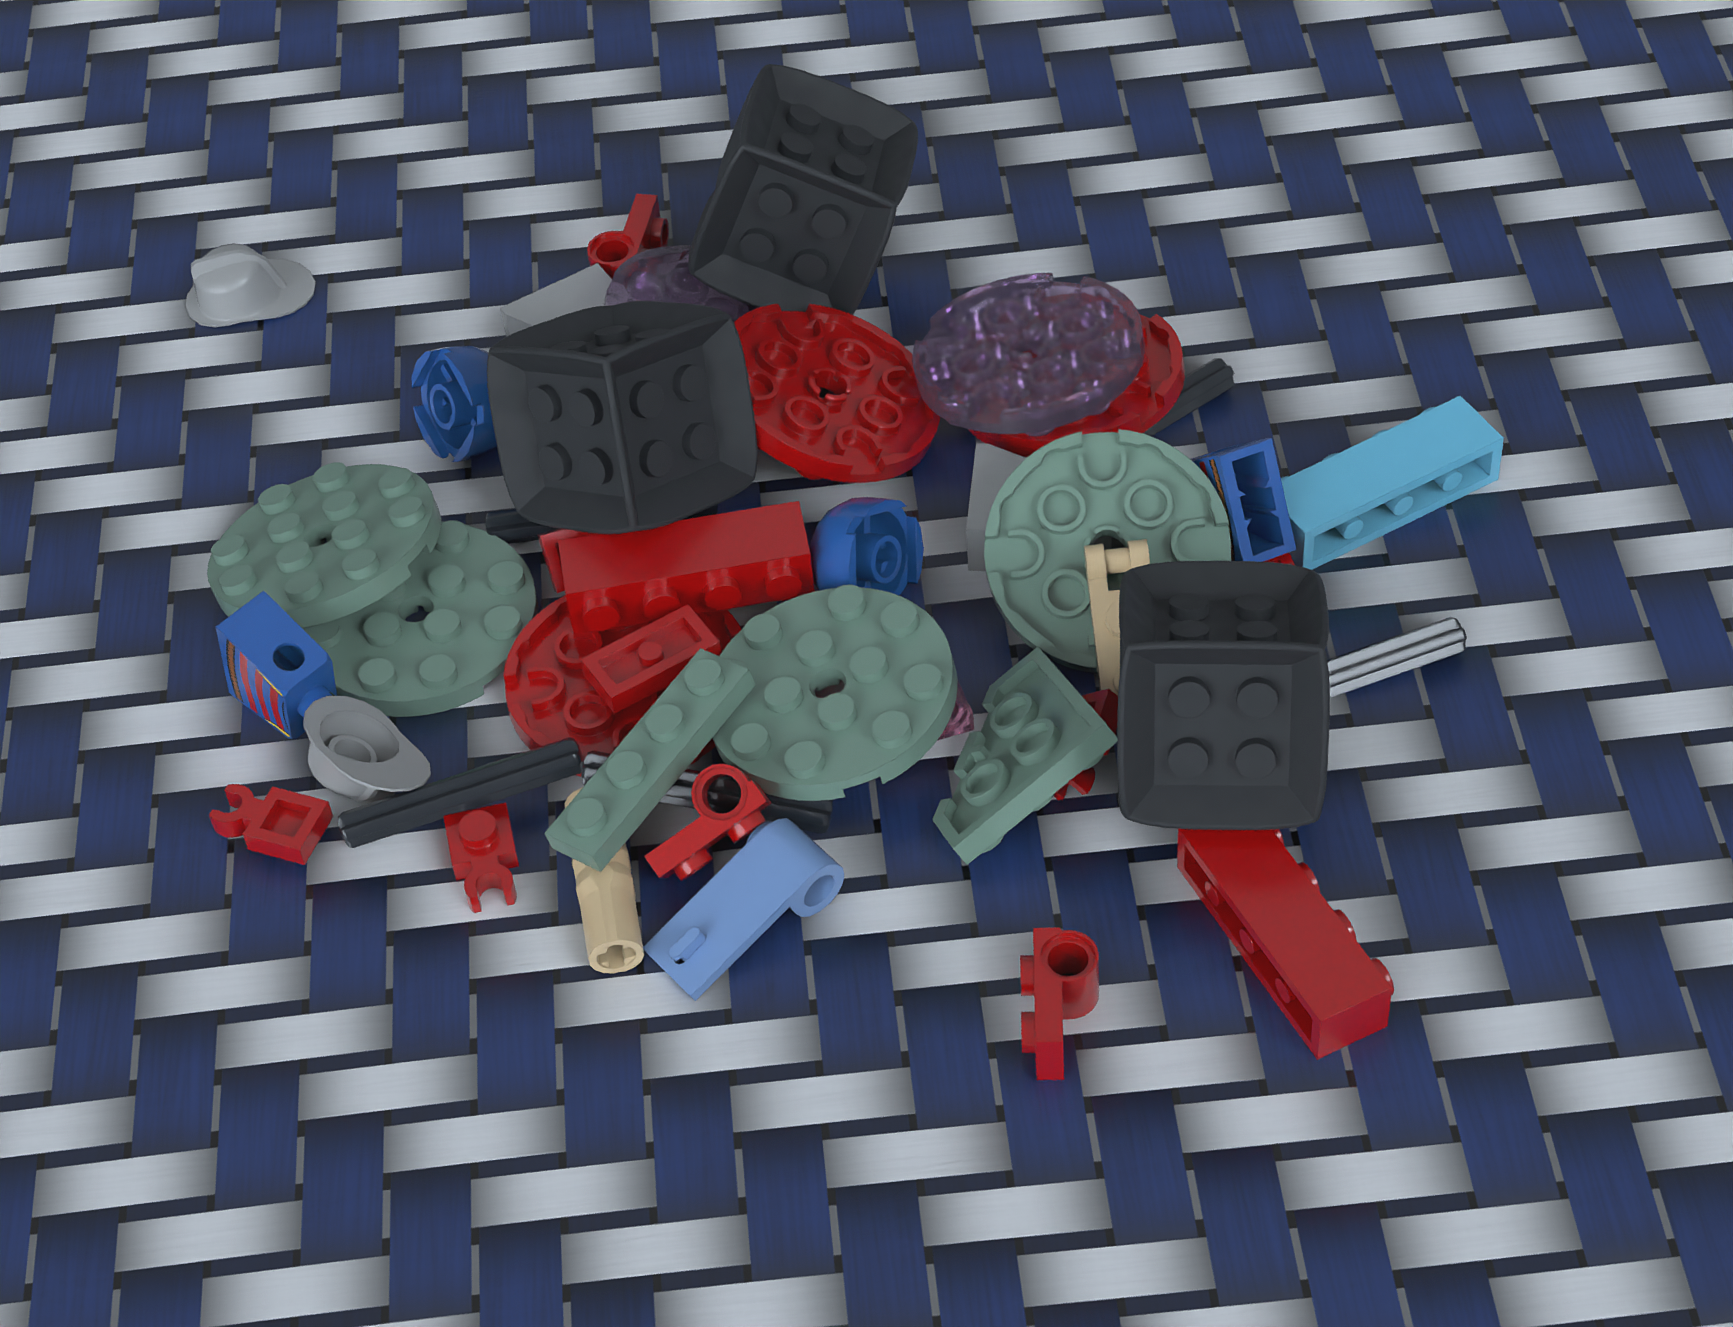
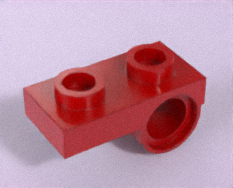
(641, 232)
(687, 849)
(1056, 995)

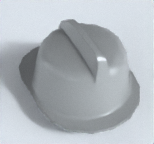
(243, 286)
(360, 750)

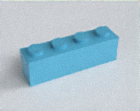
(1390, 480)

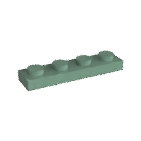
(650, 759)

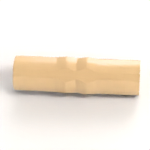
(609, 912)

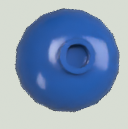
(455, 402)
(867, 546)

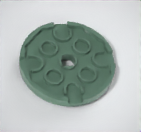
(1068, 499)
(373, 529)
(477, 607)
(879, 725)

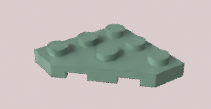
(1027, 750)

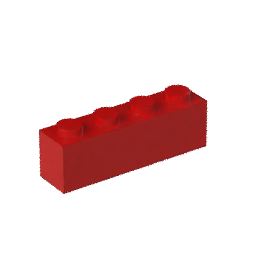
(694, 561)
(1288, 934)

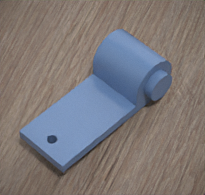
(764, 879)

